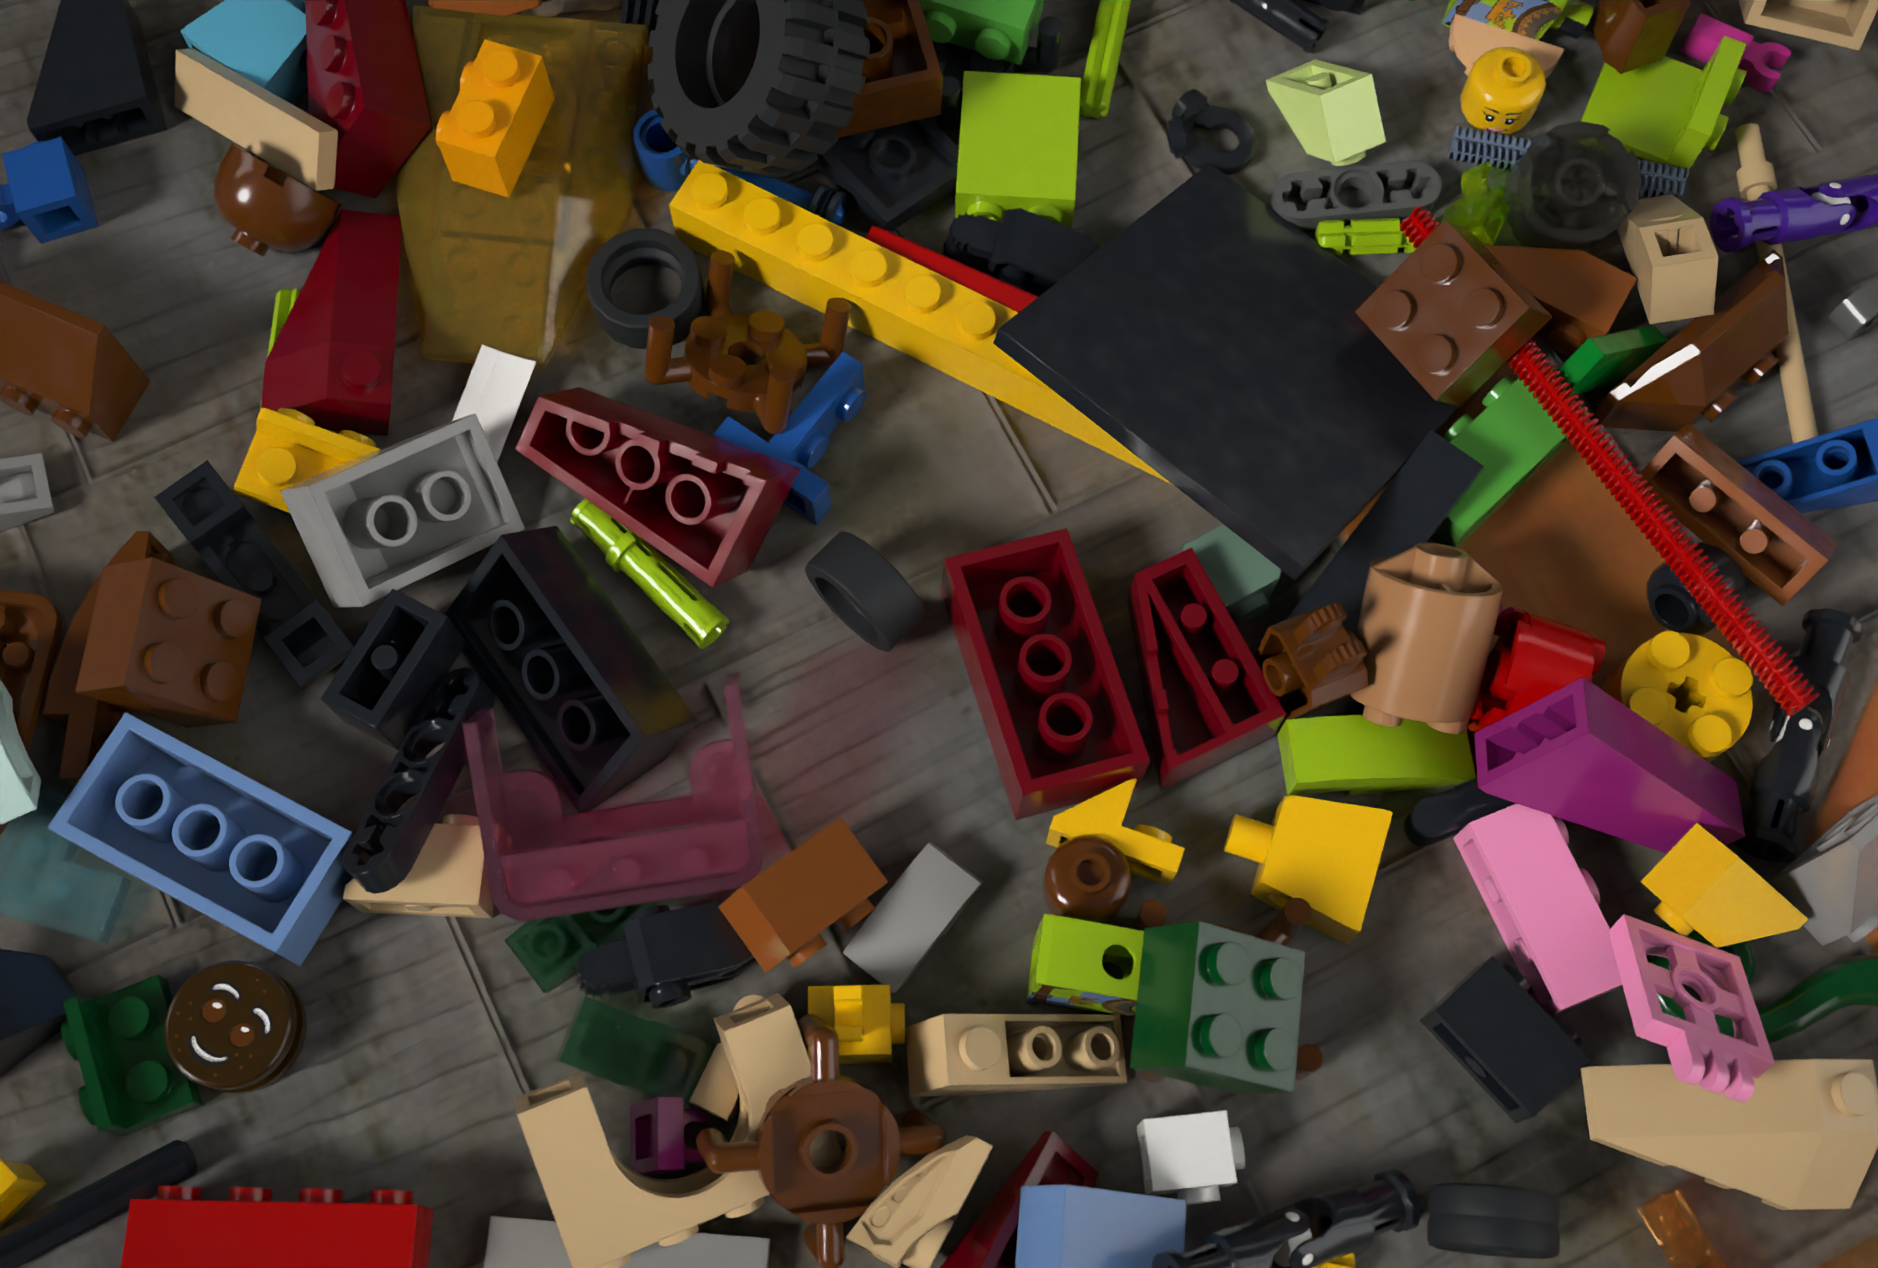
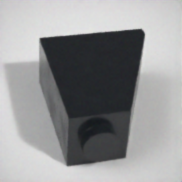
(95, 79)

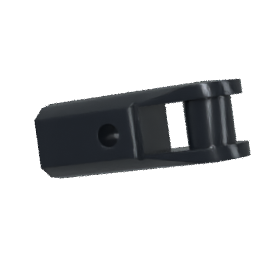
(1449, 812)

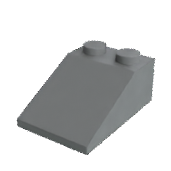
(402, 512)
(1837, 877)

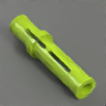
(652, 573)

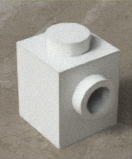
(1190, 1155)

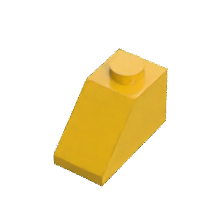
(1717, 893)

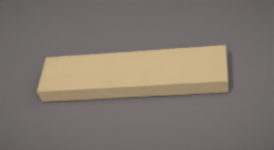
(256, 119)

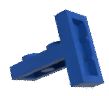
(806, 438)

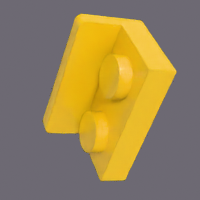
(290, 451)

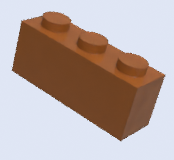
(1737, 514)

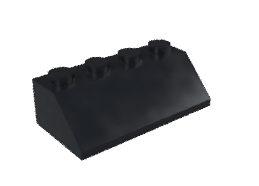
(568, 666)

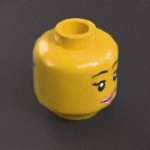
(1502, 90)

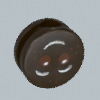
(235, 1027)

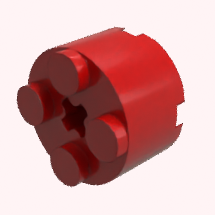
(1531, 662)

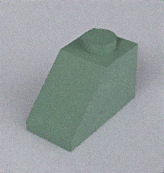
(1237, 572)

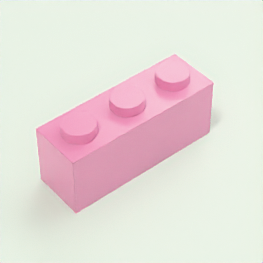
(1541, 905)

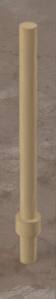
(1753, 180)

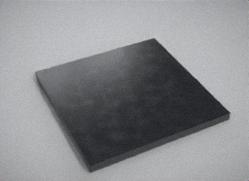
(1232, 367)

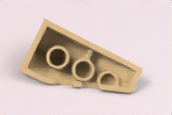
(1793, 1143)

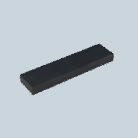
(1401, 517)

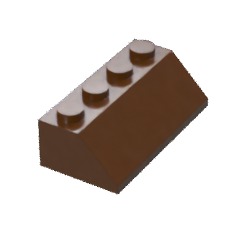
(65, 366)

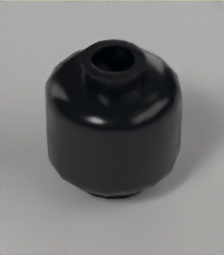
(1676, 607)

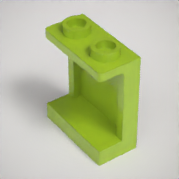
(1018, 145)

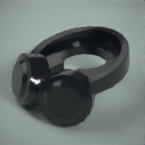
(1194, 112)

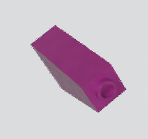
(1605, 770)

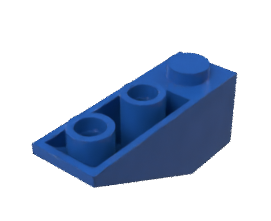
(1823, 470)

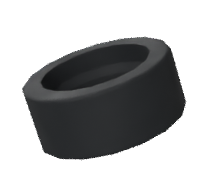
(632, 250)
(865, 591)

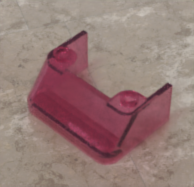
(623, 855)

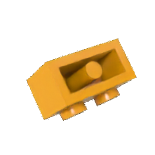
(495, 117)

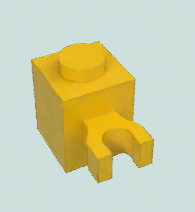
(862, 1019)

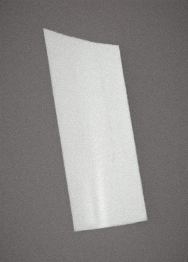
(495, 393)

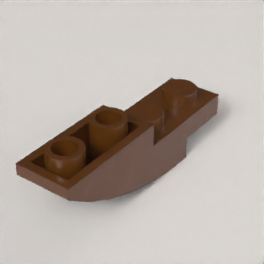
(86, 719)

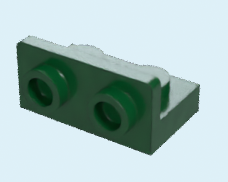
(126, 1058)

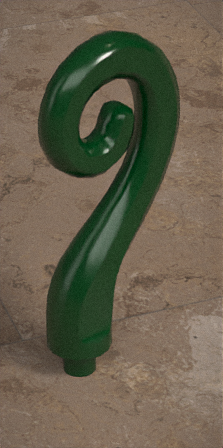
(1827, 990)

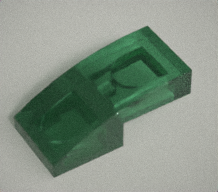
(633, 1052)

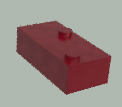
(1042, 673)

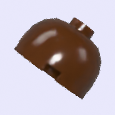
(269, 205)

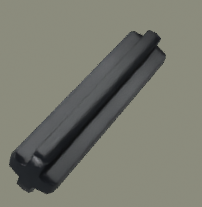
(95, 1204)

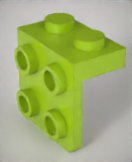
(1668, 107)

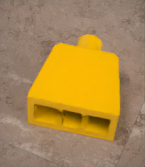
(1315, 854)

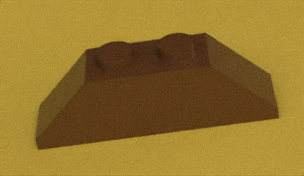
(1706, 358)

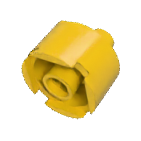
(1687, 691)

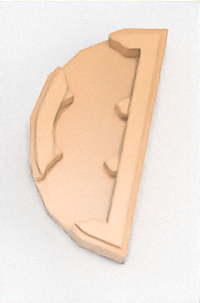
(1473, 38)

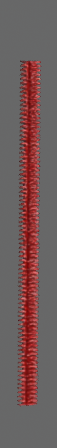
(1648, 513)

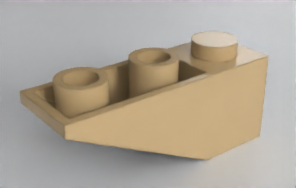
(1670, 259)
(1013, 1053)

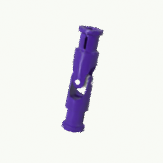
(1797, 213)

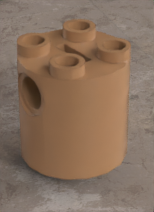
(1426, 636)

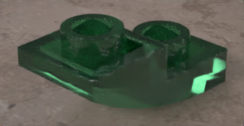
(553, 944)

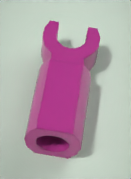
(1706, 36)

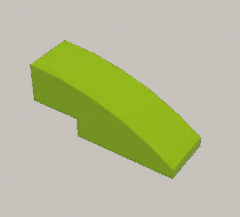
(1370, 757)

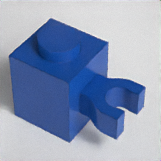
(46, 191)

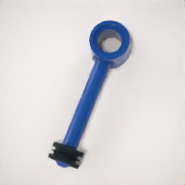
(671, 168)

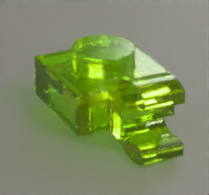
(1481, 208)

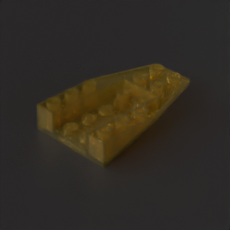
(519, 264)

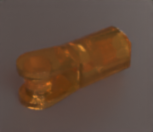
(1679, 1231)

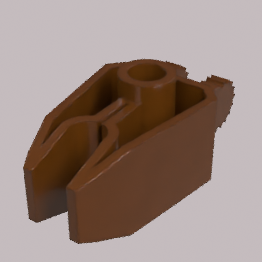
(1312, 661)

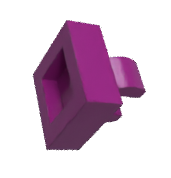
(659, 1136)

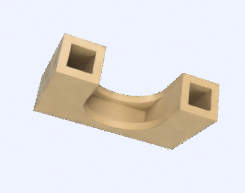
(614, 1211)

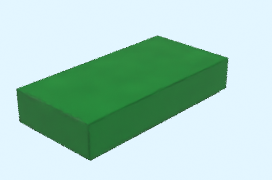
(1610, 358)

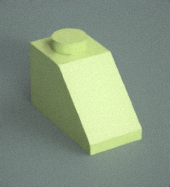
(1330, 110)

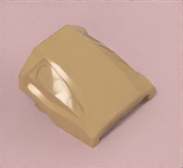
(920, 1206)

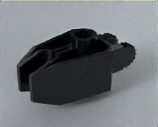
(1019, 249)
(666, 955)

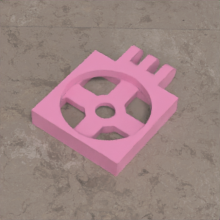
(1694, 1045)

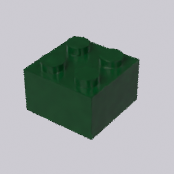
(1218, 1009)

